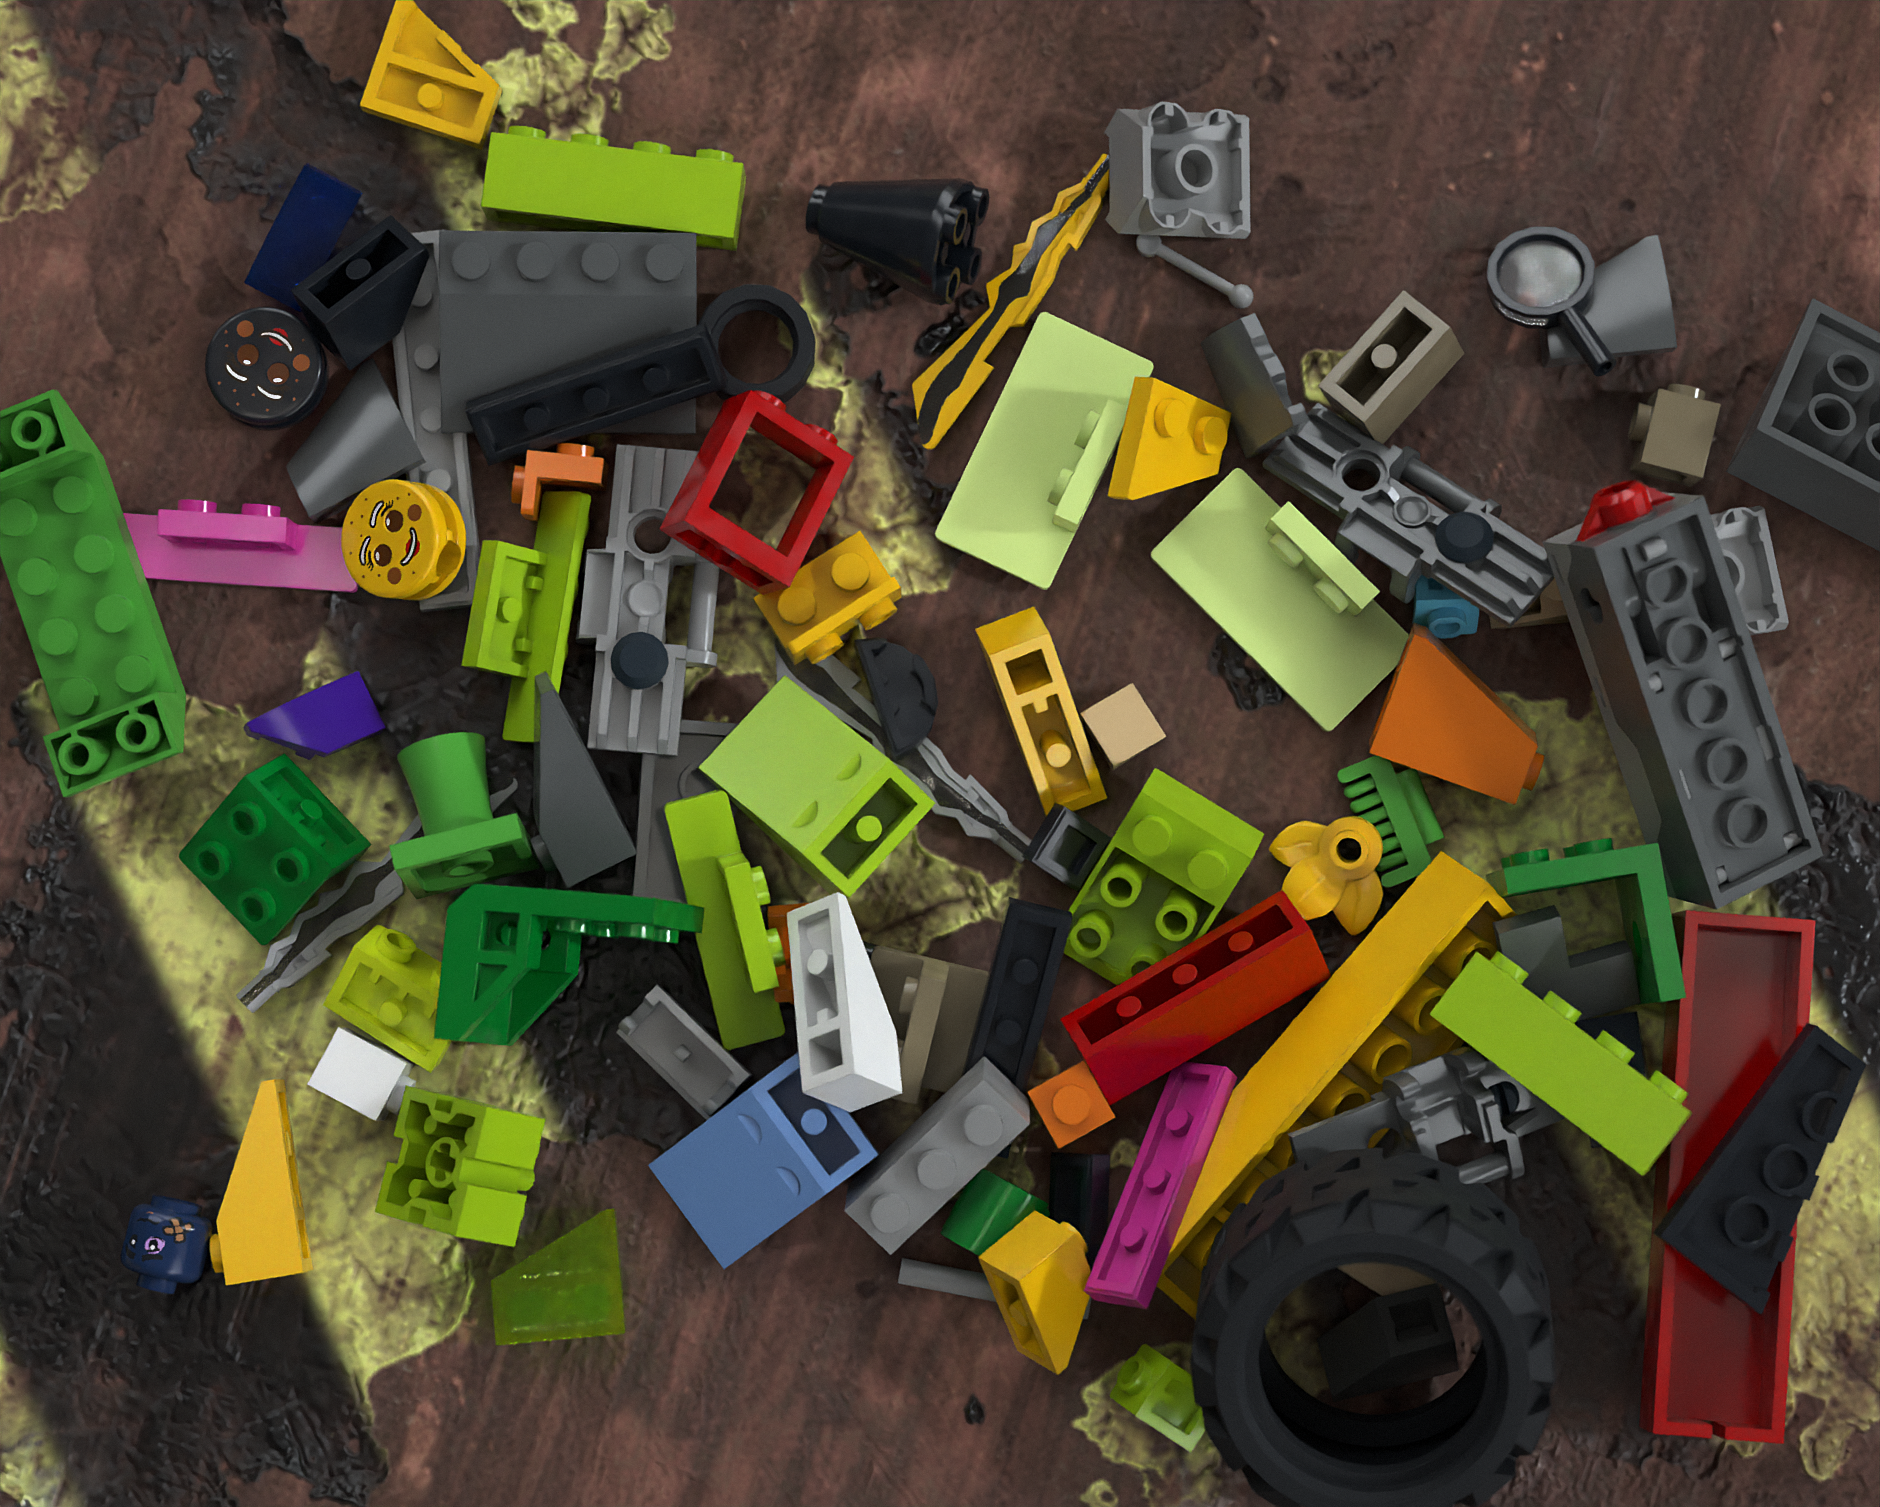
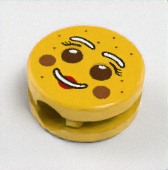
(403, 540)

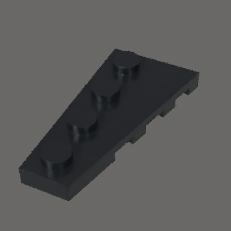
(1752, 1186)

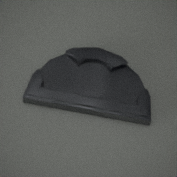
(900, 691)

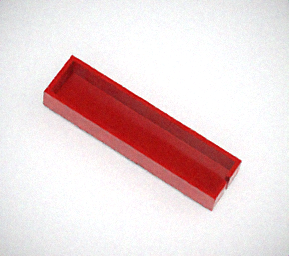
(1740, 1015)

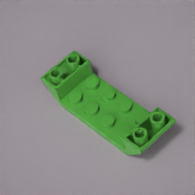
(84, 601)

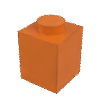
(1070, 1104)

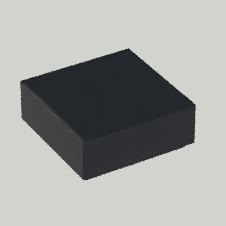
(1066, 847)

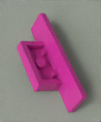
(239, 548)

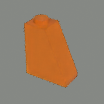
(1453, 724)

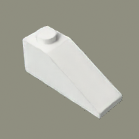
(839, 1010)

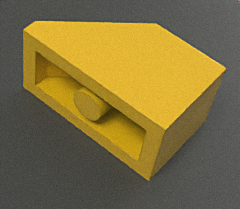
(1039, 1287)

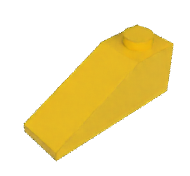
(1041, 710)
(263, 1209)

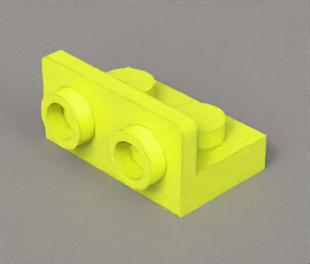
(392, 995)

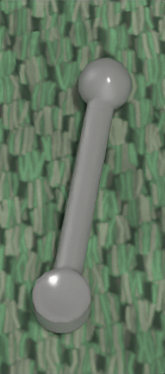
(1239, 295)

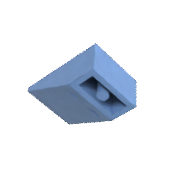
(761, 1162)

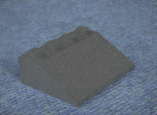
(555, 300)
(1820, 425)

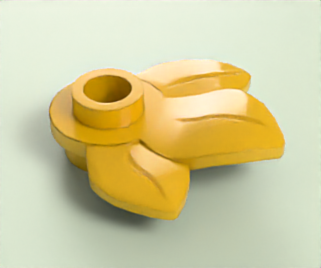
(1324, 879)

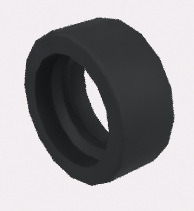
(782, 305)

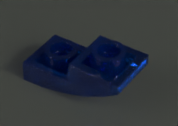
(303, 233)

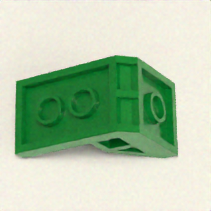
(493, 960)

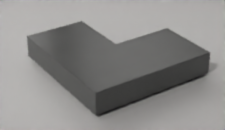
(1588, 981)

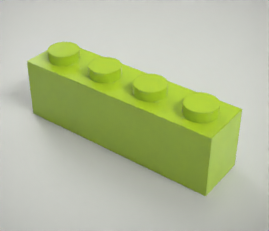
(612, 189)
(1561, 1062)

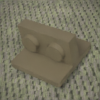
(932, 1014)

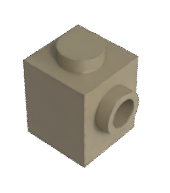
(1673, 434)

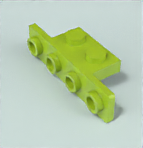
(527, 606)
(733, 944)

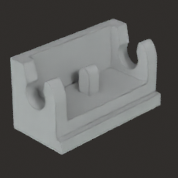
(683, 1052)

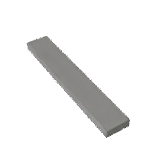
(420, 405)

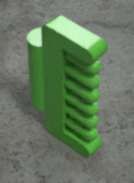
(1406, 808)

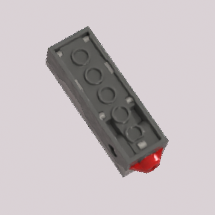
(1682, 693)

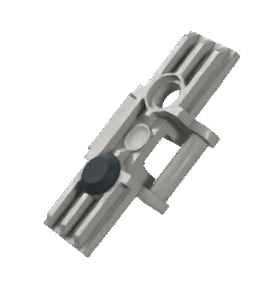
(624, 611)

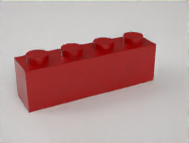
(1196, 997)

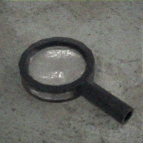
(1546, 282)

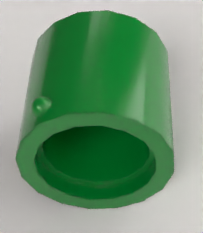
(989, 1211)

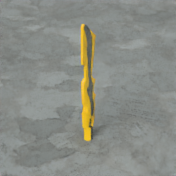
(1013, 297)

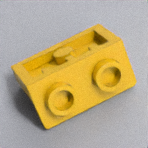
(830, 599)

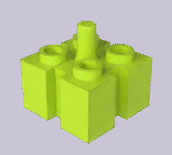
(461, 1166)

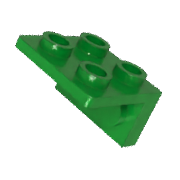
(272, 847)

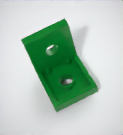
(1640, 895)

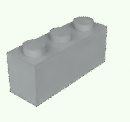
(937, 1155)

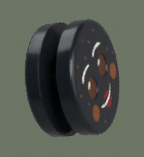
(266, 368)

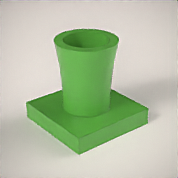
(455, 811)

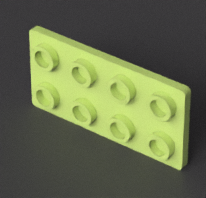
(1043, 451)
(1284, 597)

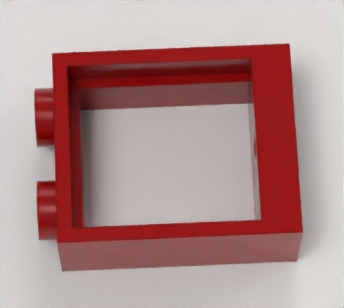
(724, 542)

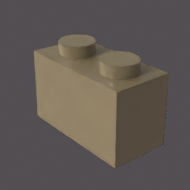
(1391, 368)

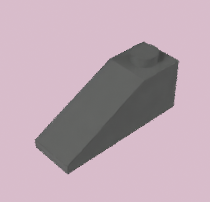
(571, 804)

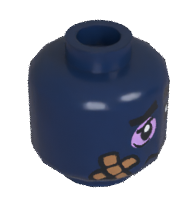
(166, 1243)

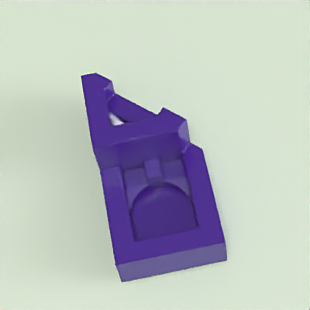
(321, 719)

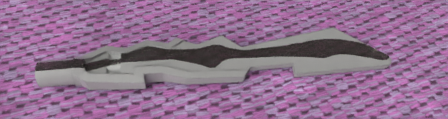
(955, 798)
(340, 913)

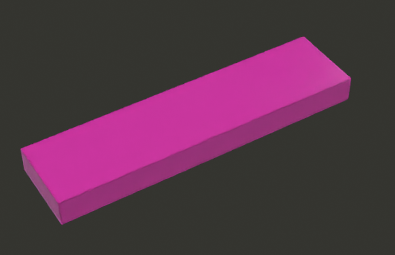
(1160, 1185)

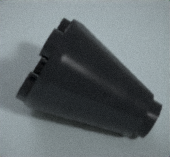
(905, 230)

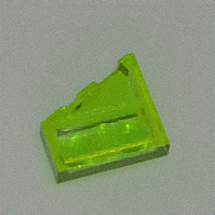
(564, 1288)

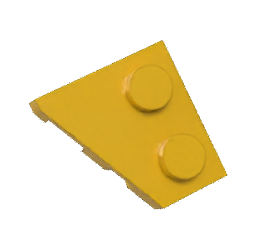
(429, 81)
(1166, 440)

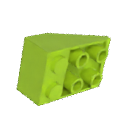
(816, 787)
(1158, 880)

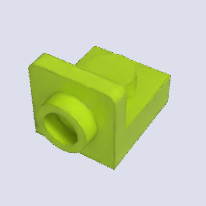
(1160, 1396)

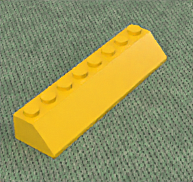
(1339, 1049)

